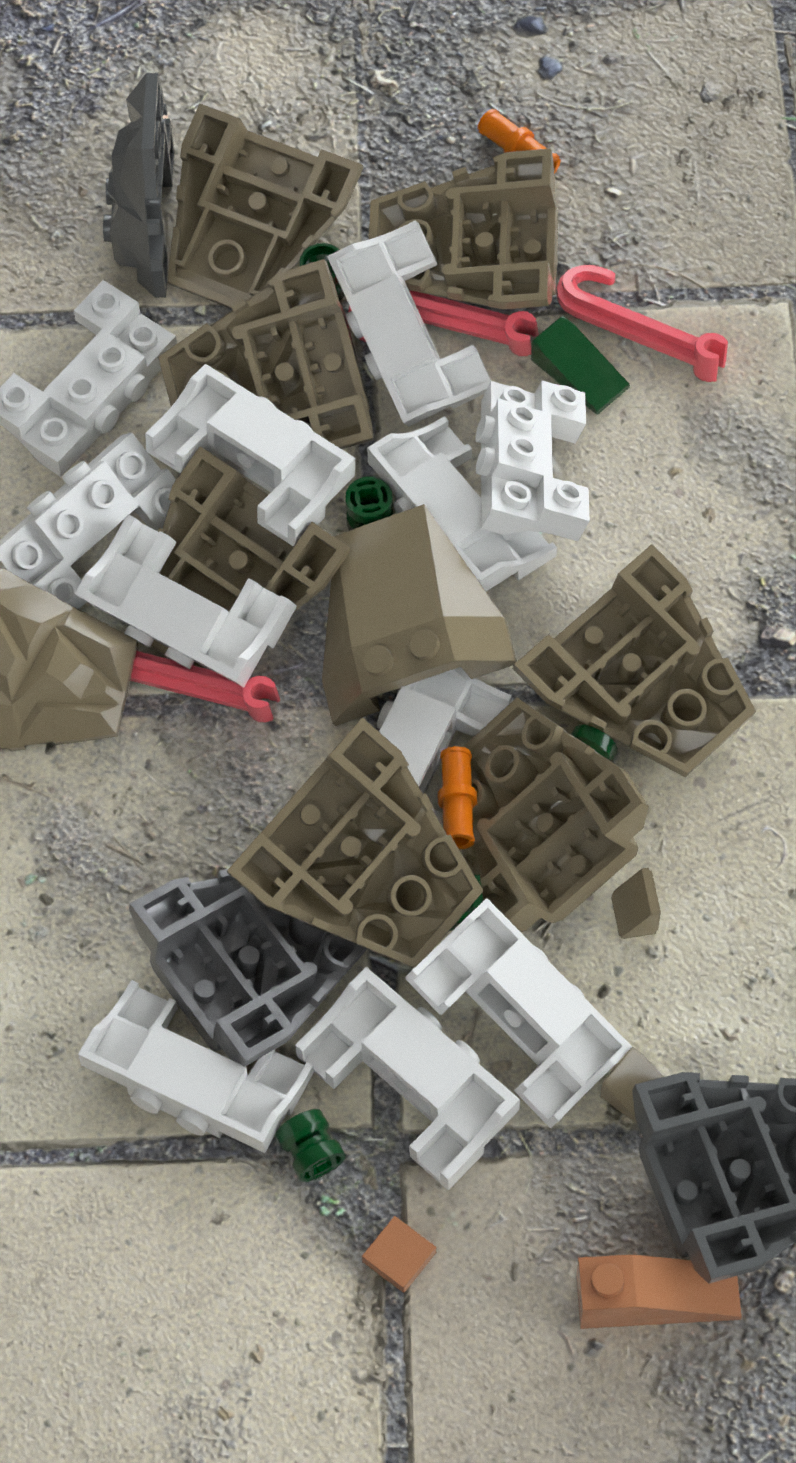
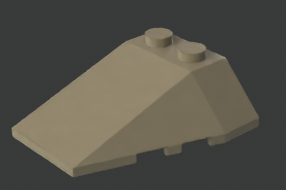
(248, 207)
(224, 545)
(404, 614)

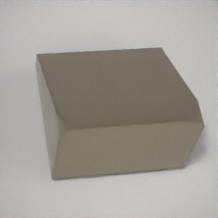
(637, 906)
(618, 1085)

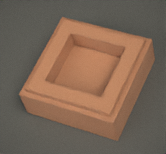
(399, 1254)

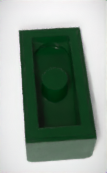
(578, 364)

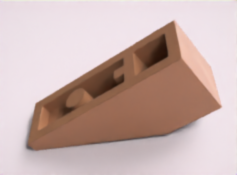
(650, 1292)

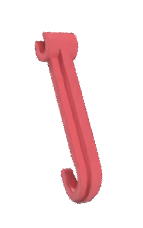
(478, 321)
(702, 352)
(206, 685)

